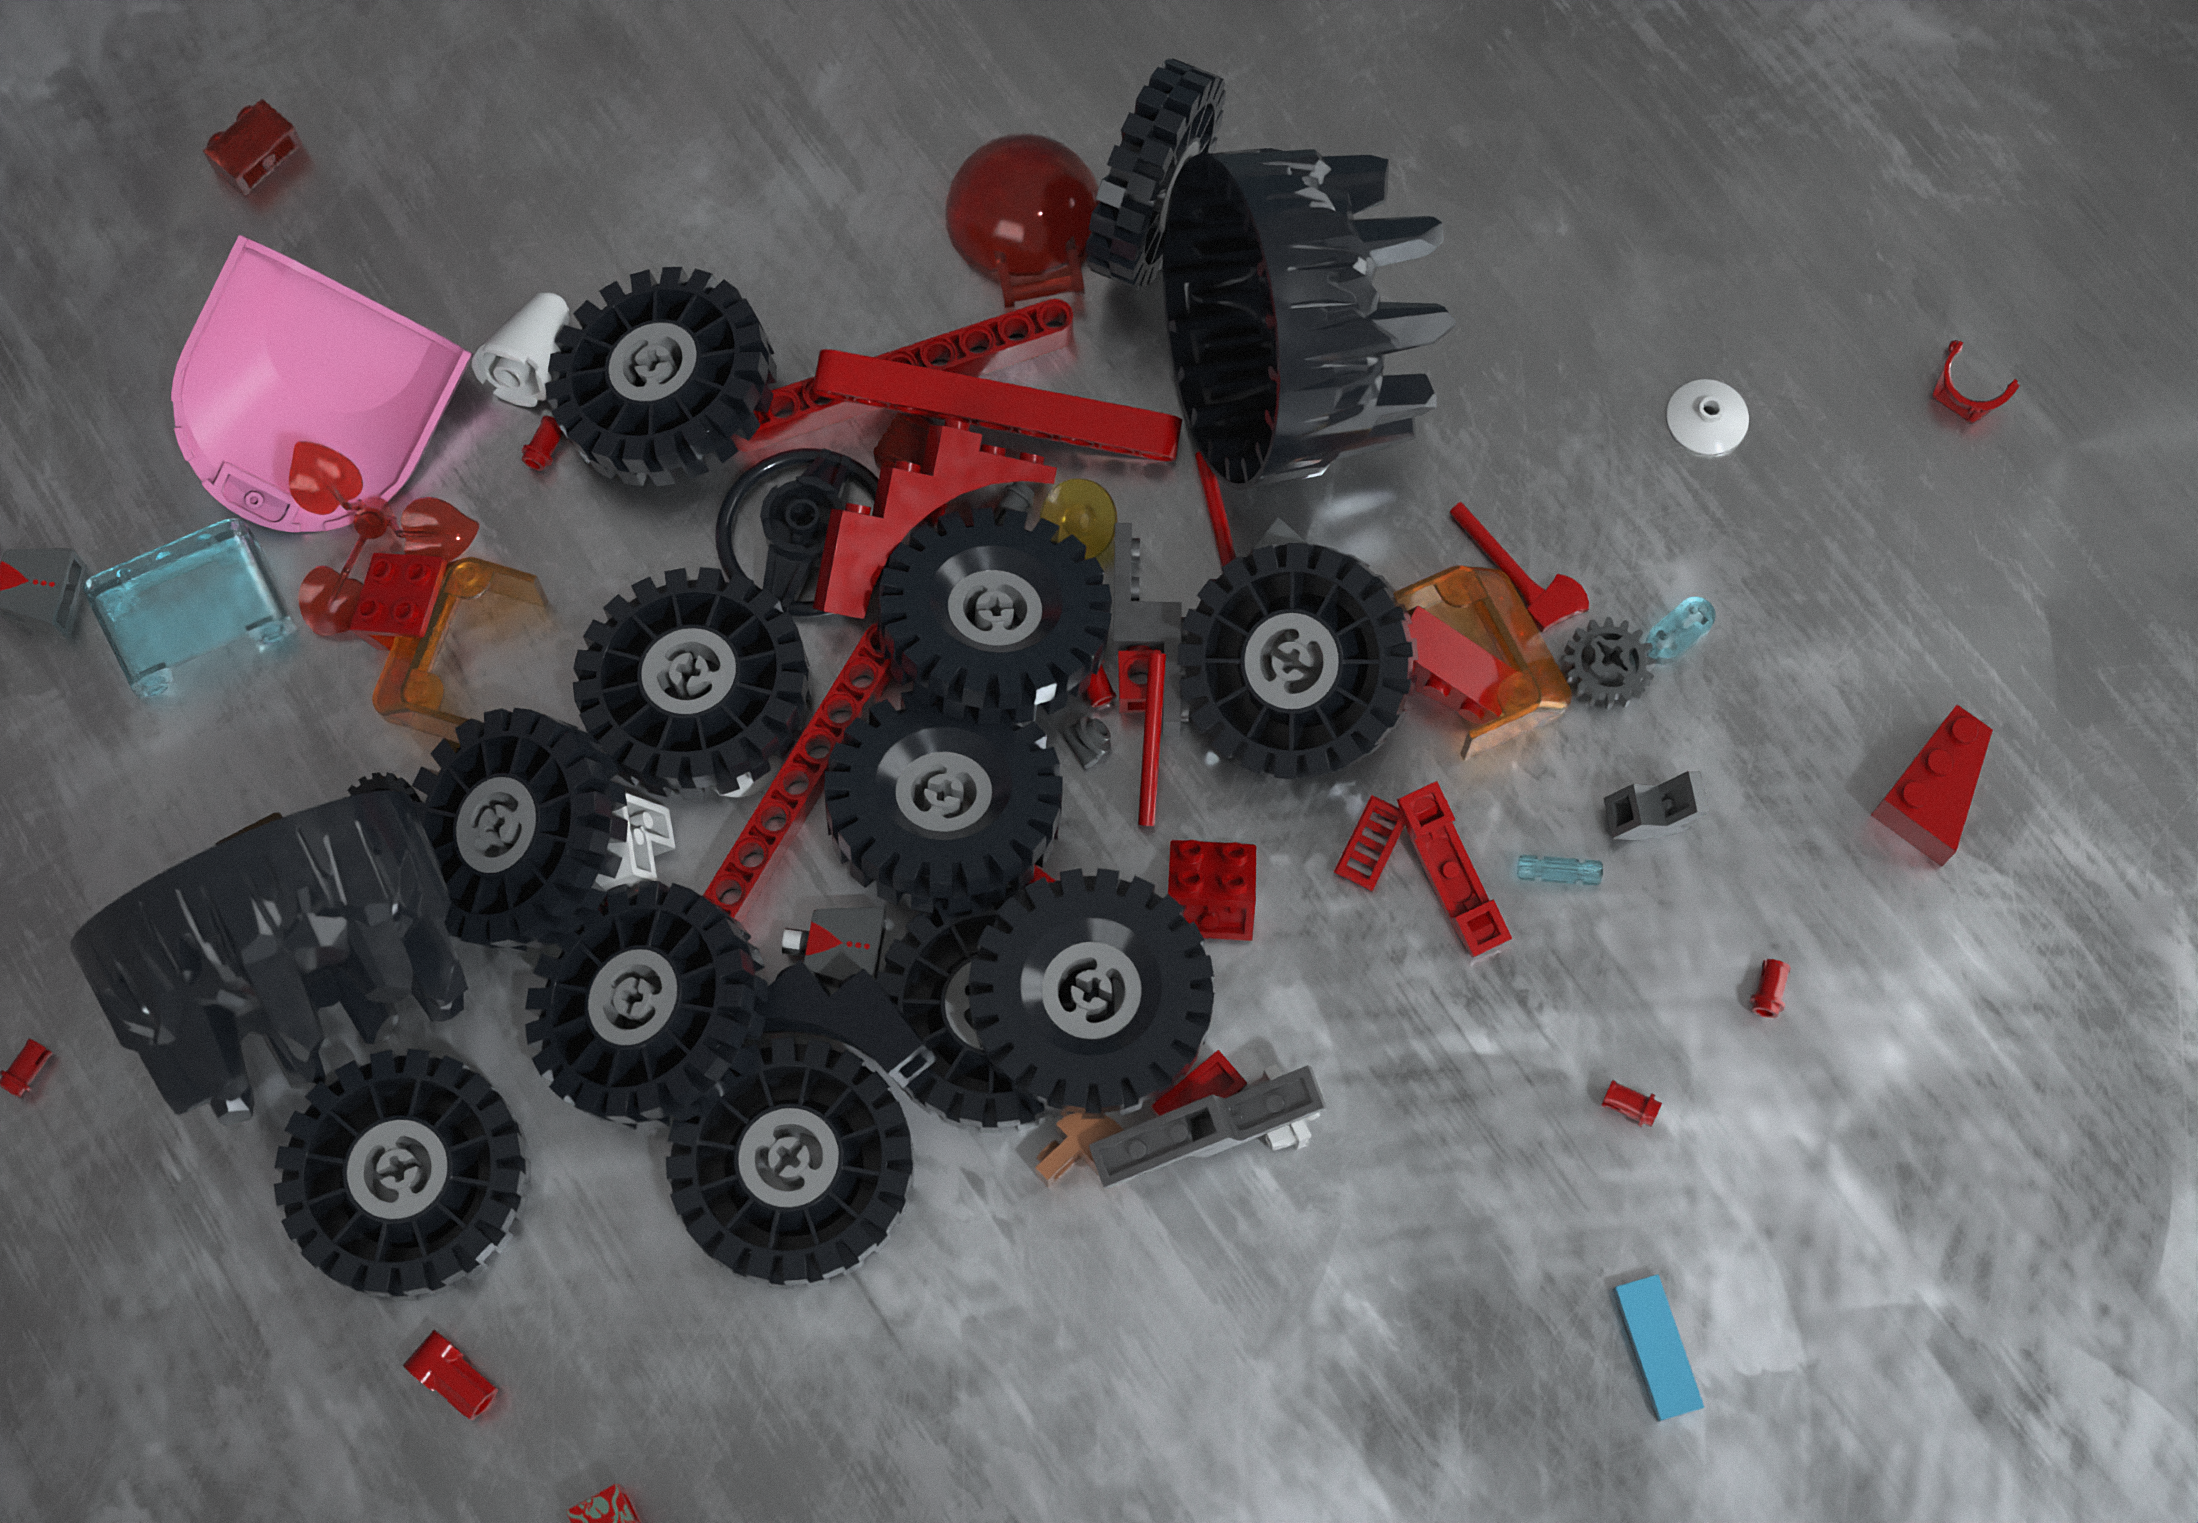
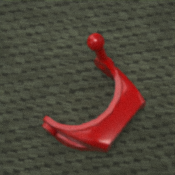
(1966, 408)

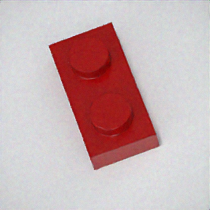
(1212, 1077)

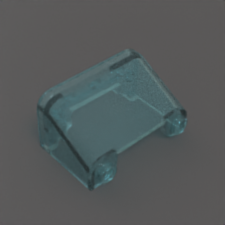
(187, 602)

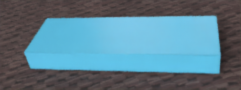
(1658, 1348)

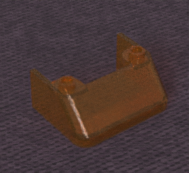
(407, 688)
(1527, 697)

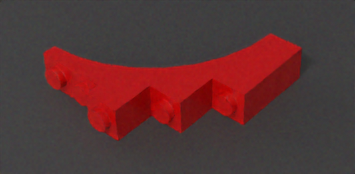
(862, 543)

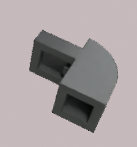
(1656, 810)

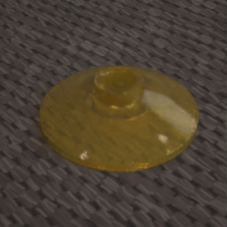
(1070, 501)

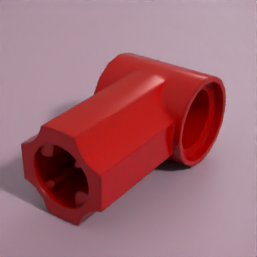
(443, 1369)

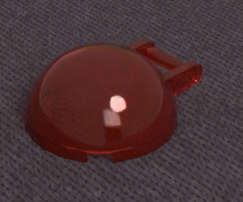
(1023, 212)

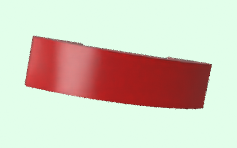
(1451, 870)

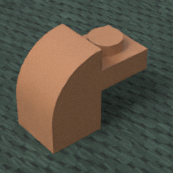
(1077, 1135)

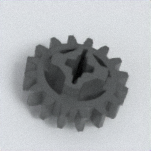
(1612, 681)

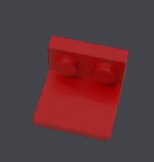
(397, 598)
(1215, 886)

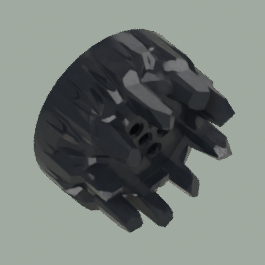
(1279, 312)
(265, 936)

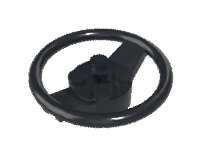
(792, 547)

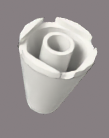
(520, 350)

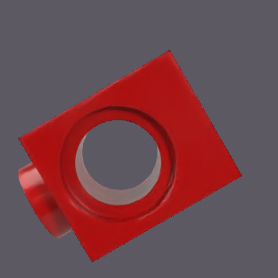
(1133, 695)

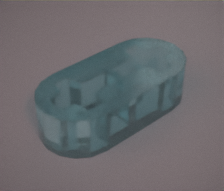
(1685, 637)

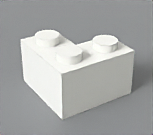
(647, 836)

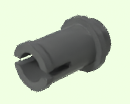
(1017, 497)

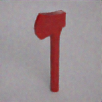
(1546, 607)

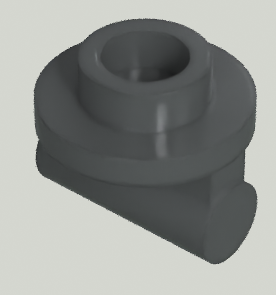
(1088, 740)

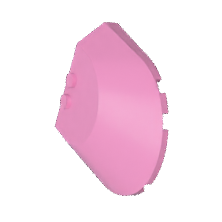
(304, 360)

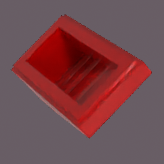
(1386, 810)

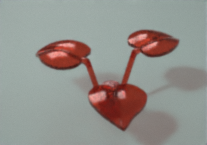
(322, 481)

